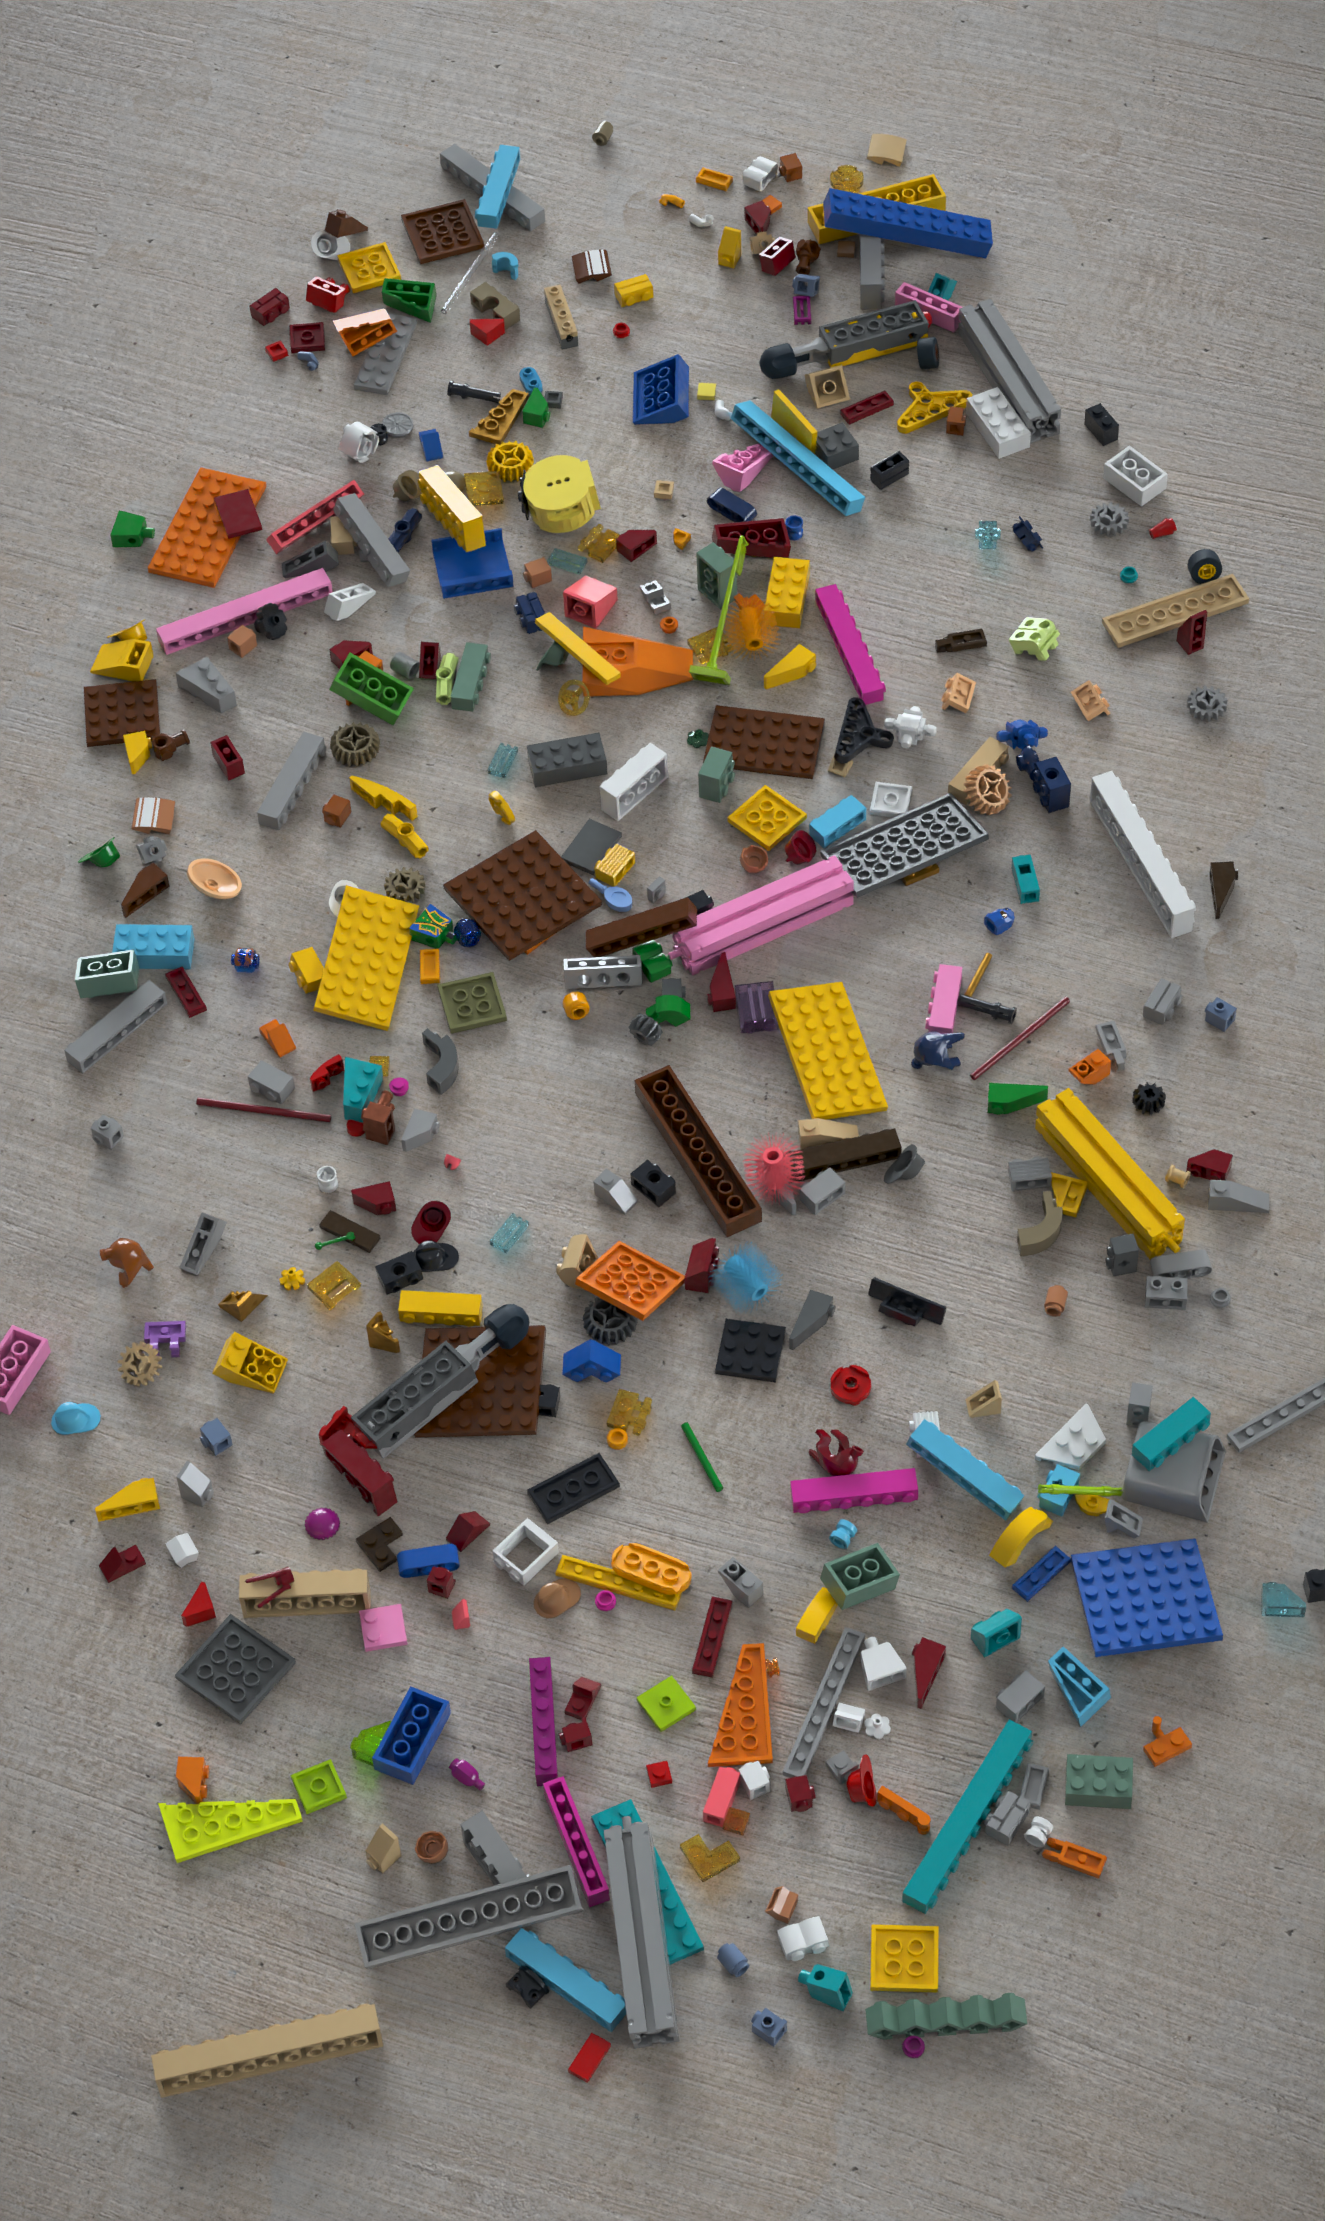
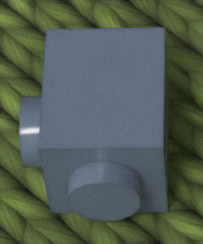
(1220, 1014)
(215, 1436)

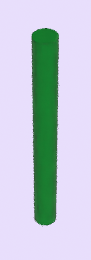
(702, 1457)

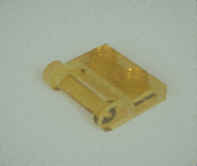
(329, 1281)

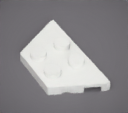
(1074, 1441)

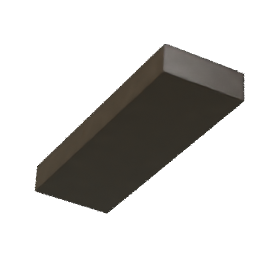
(340, 1226)

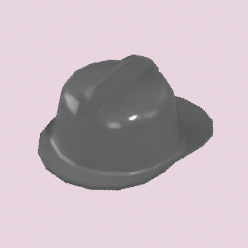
(906, 1166)

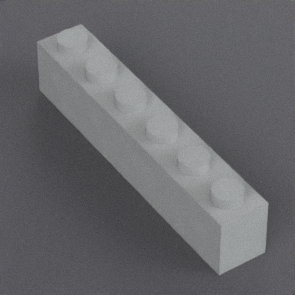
(371, 540)
(291, 781)
(115, 1026)

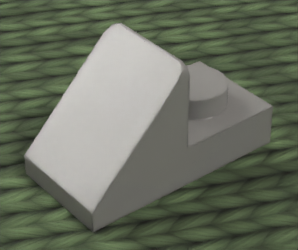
(1123, 1519)

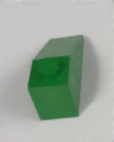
(1009, 1098)

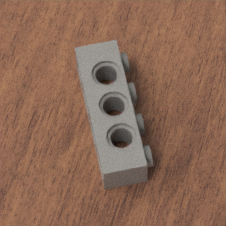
(596, 966)

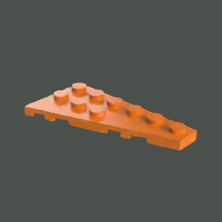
(745, 1720)

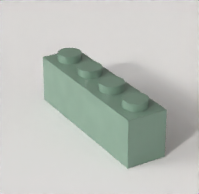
(470, 677)

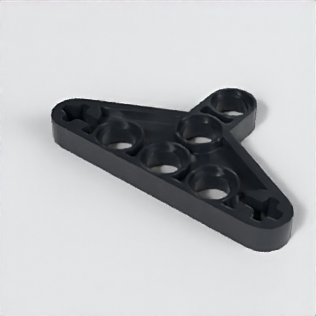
(857, 739)

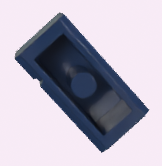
(529, 609)

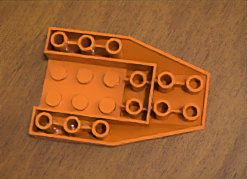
(642, 663)

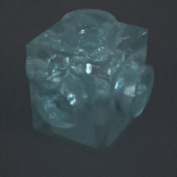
(987, 534)

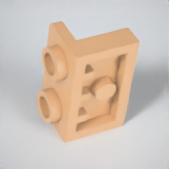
(958, 693)
(1090, 701)

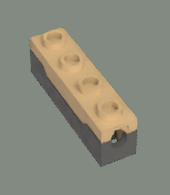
(561, 317)

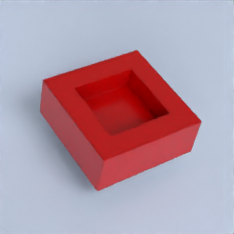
(276, 351)
(659, 1774)

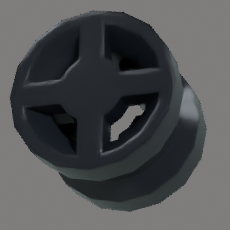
(381, 432)

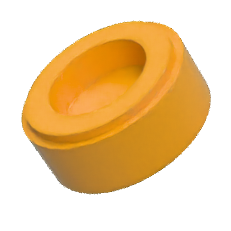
(617, 1439)

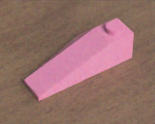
(742, 466)

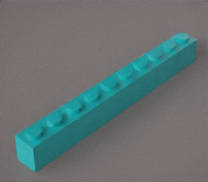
(967, 1816)

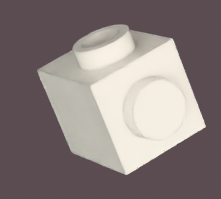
(754, 1779)

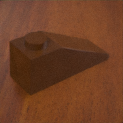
(342, 224)
(146, 886)

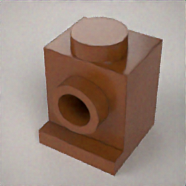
(955, 421)

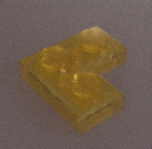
(707, 1862)

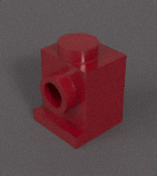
(443, 1578)
(576, 1736)

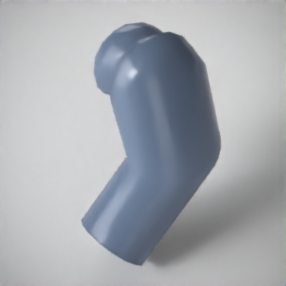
(309, 356)

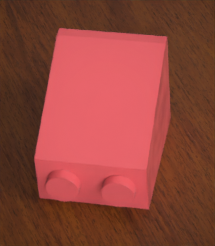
(589, 601)

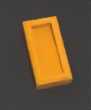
(714, 179)
(429, 966)

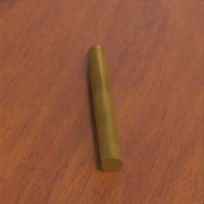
(978, 975)

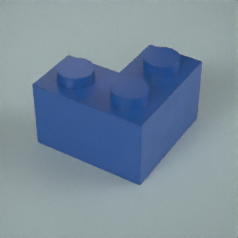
(593, 1360)

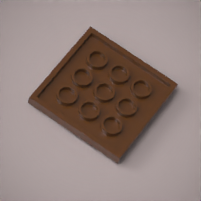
(442, 231)
(120, 710)

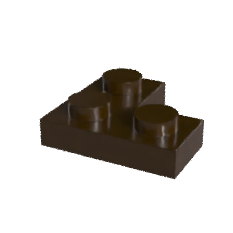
(375, 1543)

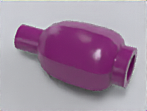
(466, 1773)

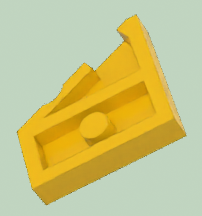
(1068, 1193)

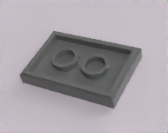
(590, 846)

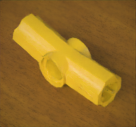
(405, 834)

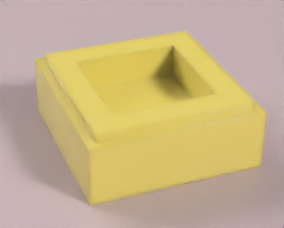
(706, 391)

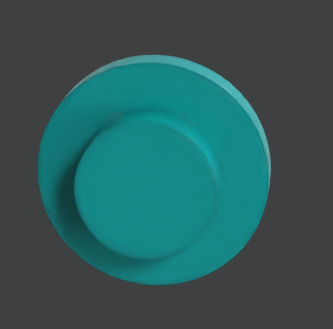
(1129, 574)

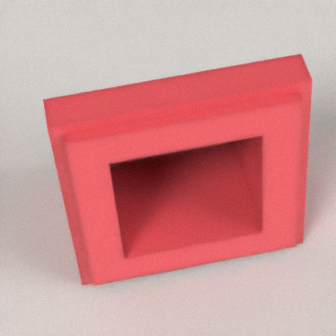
(460, 1615)

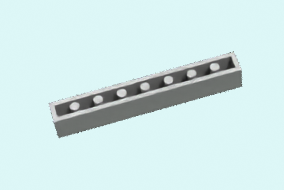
(475, 174)

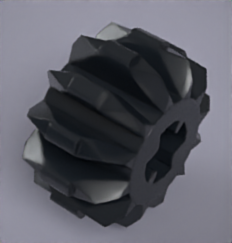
(1149, 1098)

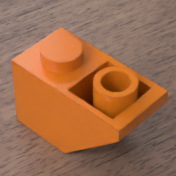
(1092, 1068)
(191, 1777)

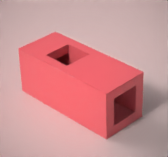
(721, 1796)

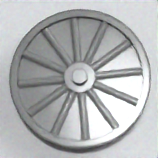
(398, 424)

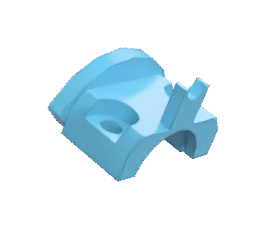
(505, 261)

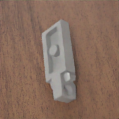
(1112, 1043)

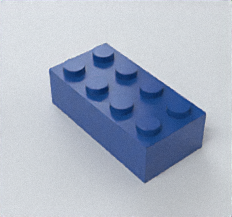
(411, 1735)

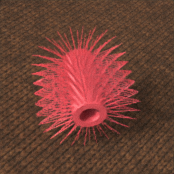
(774, 1168)

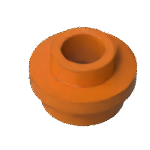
(669, 625)

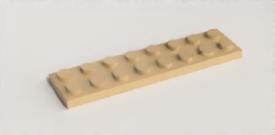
(1174, 610)

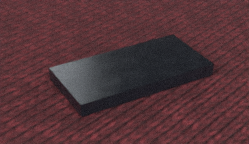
(573, 1488)

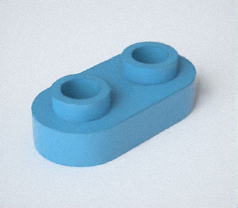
(530, 379)

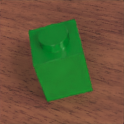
(536, 410)

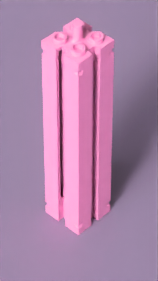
(764, 915)

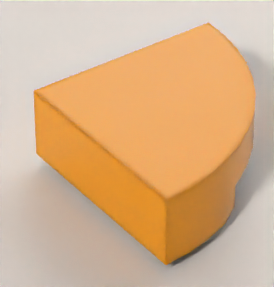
(681, 538)

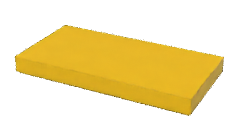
(793, 421)

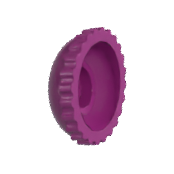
(322, 1523)

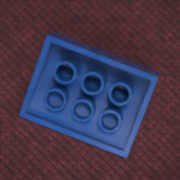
(661, 392)

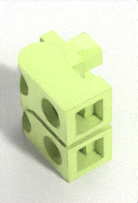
(1035, 638)

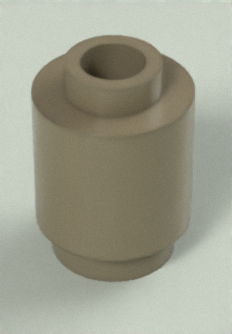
(602, 133)

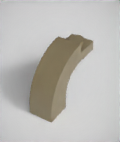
(1042, 1236)

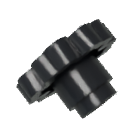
(271, 621)

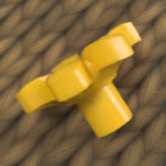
(292, 1278)

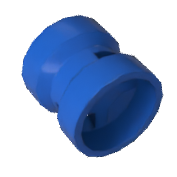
(794, 527)

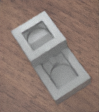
(655, 597)

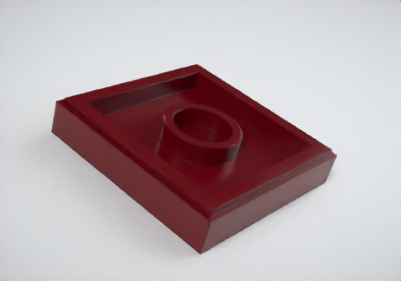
(307, 337)

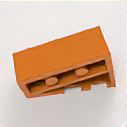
(365, 330)

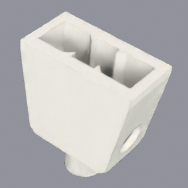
(881, 1664)

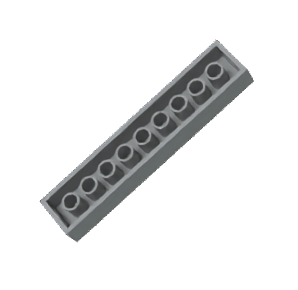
(468, 1917)

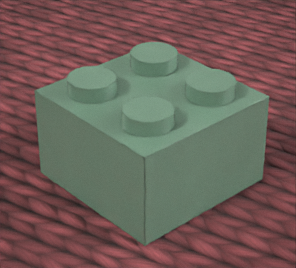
(716, 774)

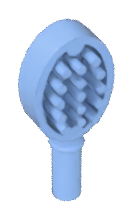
(615, 897)

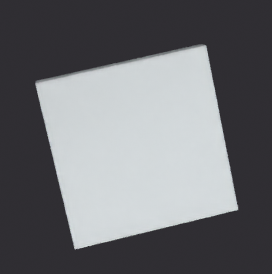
(890, 799)

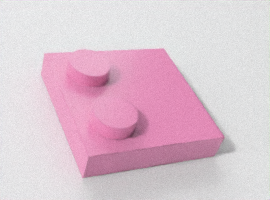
(383, 1627)

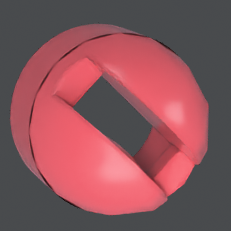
(451, 1160)

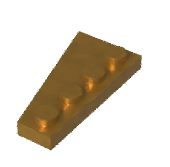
(500, 419)

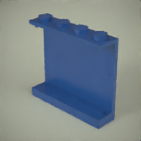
(472, 571)

